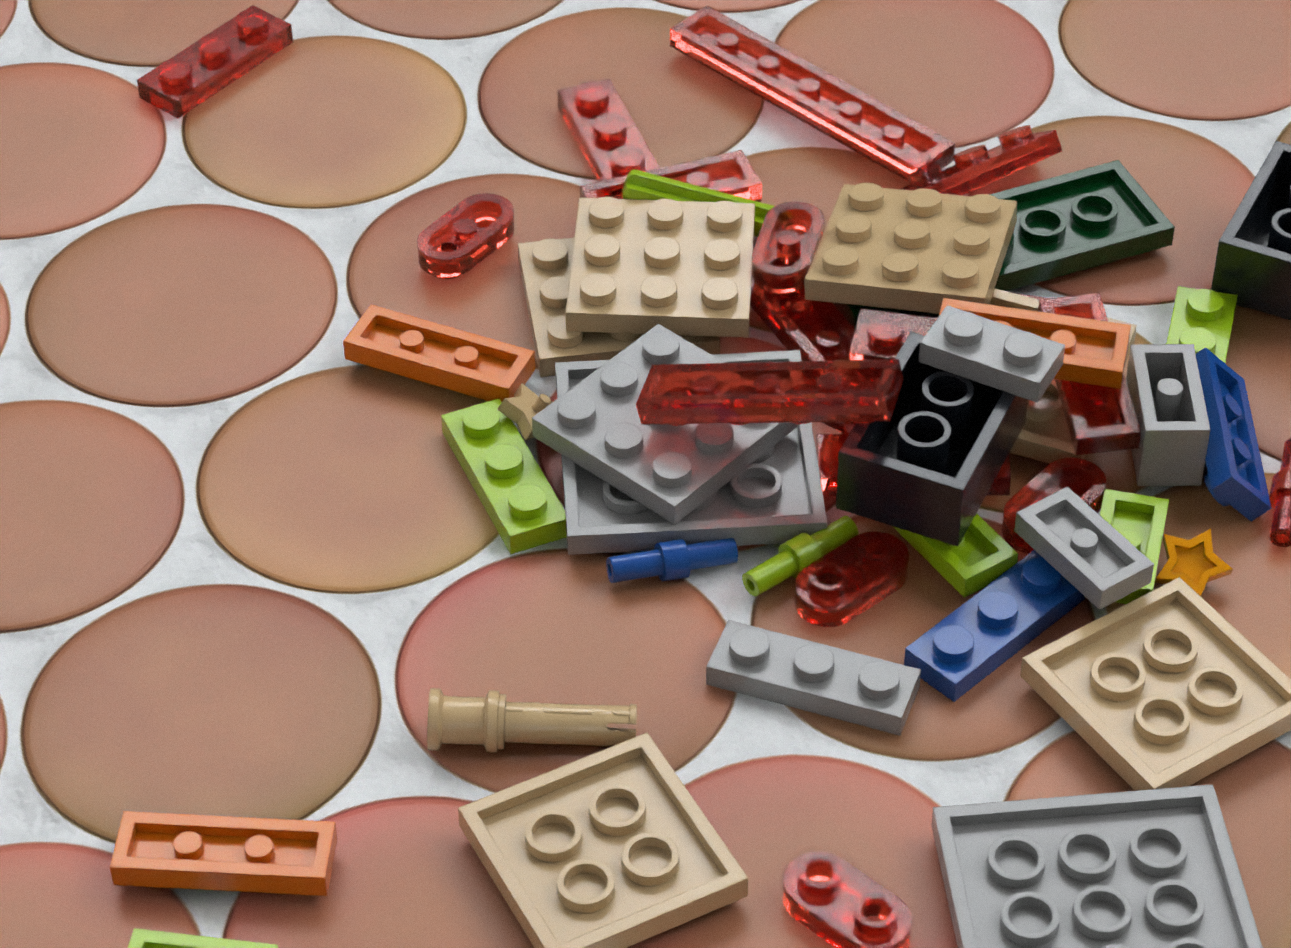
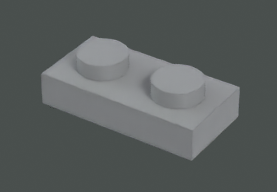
(992, 353)
(1083, 547)

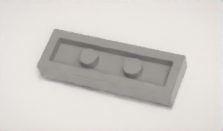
(813, 677)

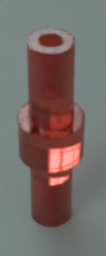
(1281, 501)

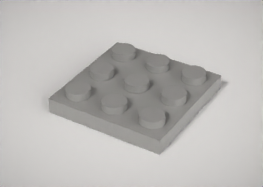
(656, 463)

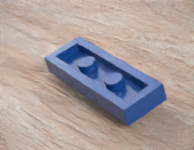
(1233, 452)
(992, 626)

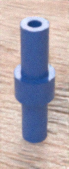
(671, 560)

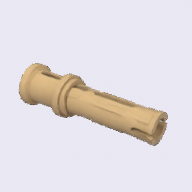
(494, 721)

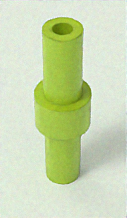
(798, 554)

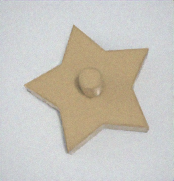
(523, 407)

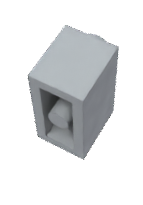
(1170, 414)

